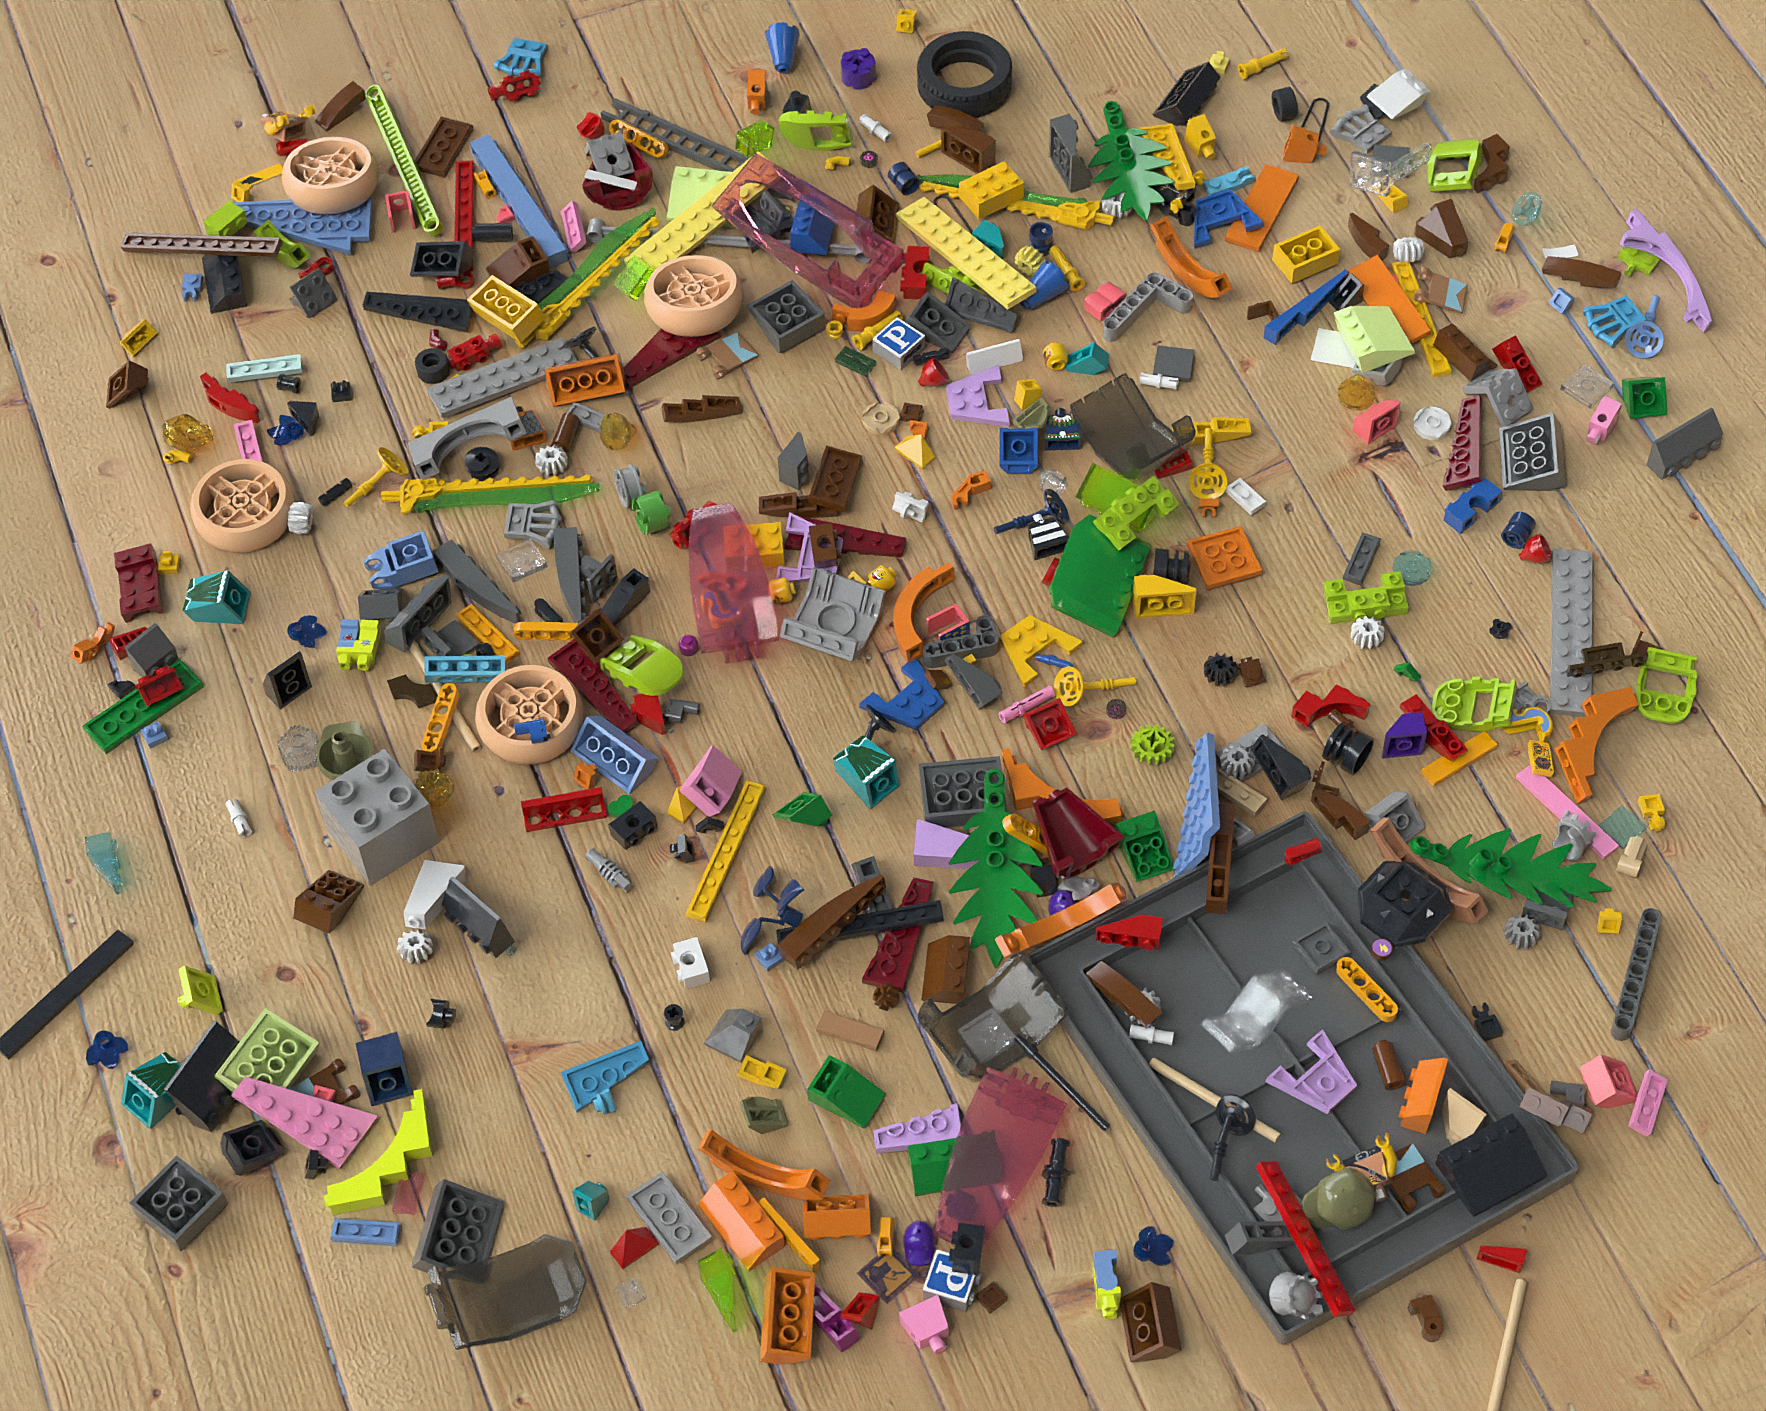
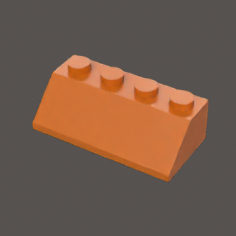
(586, 379)
(741, 1221)
(787, 1316)

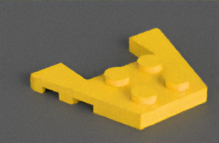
(1032, 638)

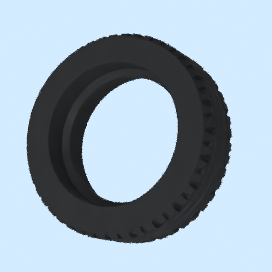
(965, 47)

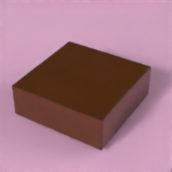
(911, 412)
(937, 679)
(991, 1297)

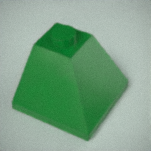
(1644, 396)
(805, 809)

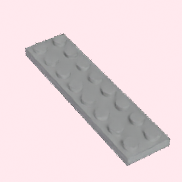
(498, 378)

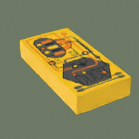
(1540, 758)

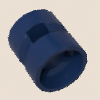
(903, 178)
(1041, 237)
(1518, 530)

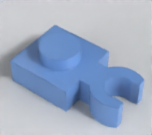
(191, 284)

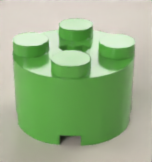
(651, 512)

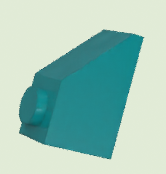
(990, 236)
(1088, 360)
(590, 1199)

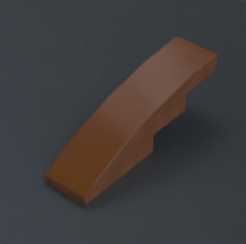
(1578, 270)
(700, 410)
(781, 504)
(1124, 994)

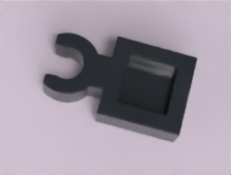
(1486, 1025)

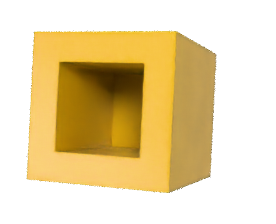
(1027, 392)

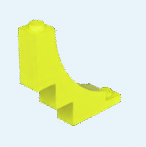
(366, 1188)

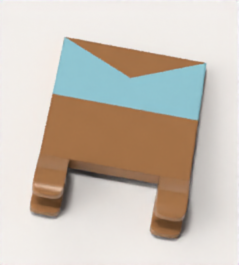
(1442, 291)
(729, 352)

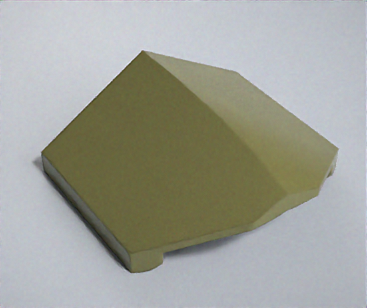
(1033, 416)
(763, 1114)

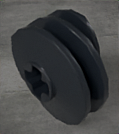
(482, 463)

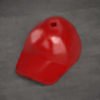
(591, 127)

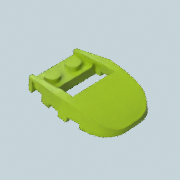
(797, 130)
(1457, 150)
(654, 675)
(1456, 701)
(1664, 706)

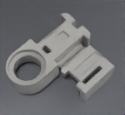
(1526, 698)

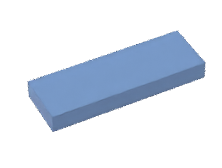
(365, 1232)

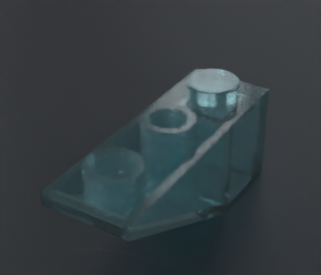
(101, 854)

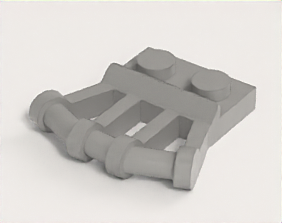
(1363, 139)
(520, 520)

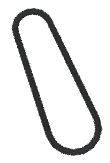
(1324, 117)
(943, 196)

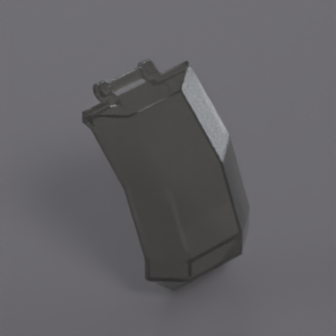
(507, 1292)

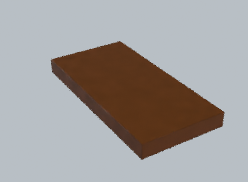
(443, 146)
(835, 478)

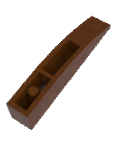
(1220, 862)
(828, 921)

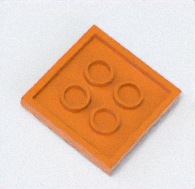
(1224, 557)

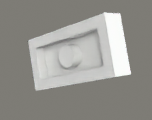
(1245, 496)

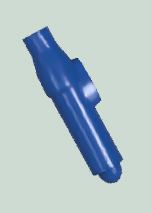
(1053, 660)

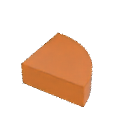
(918, 428)

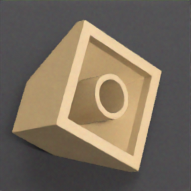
(1460, 1117)

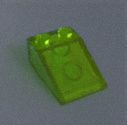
(717, 1276)

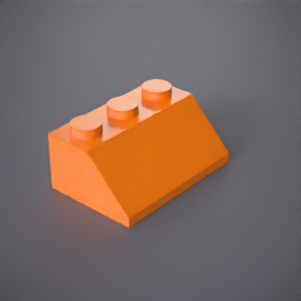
(1422, 1094)
(837, 1217)

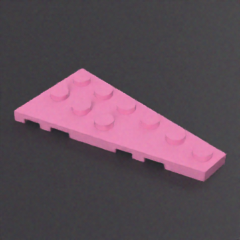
(309, 1120)

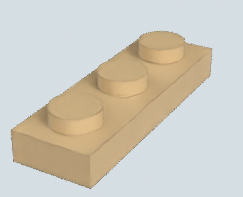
(1239, 793)

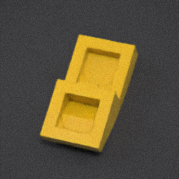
(761, 1073)

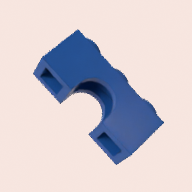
(1481, 495)

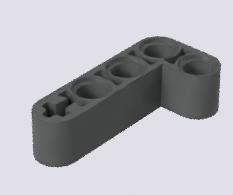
(982, 643)

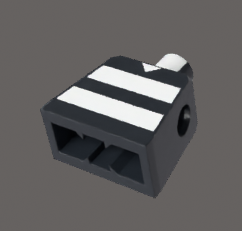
(1046, 537)

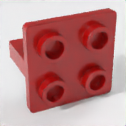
(159, 686)

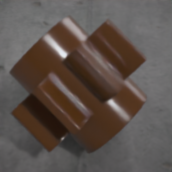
(886, 997)

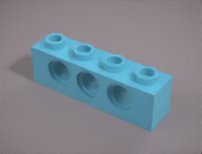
(462, 668)

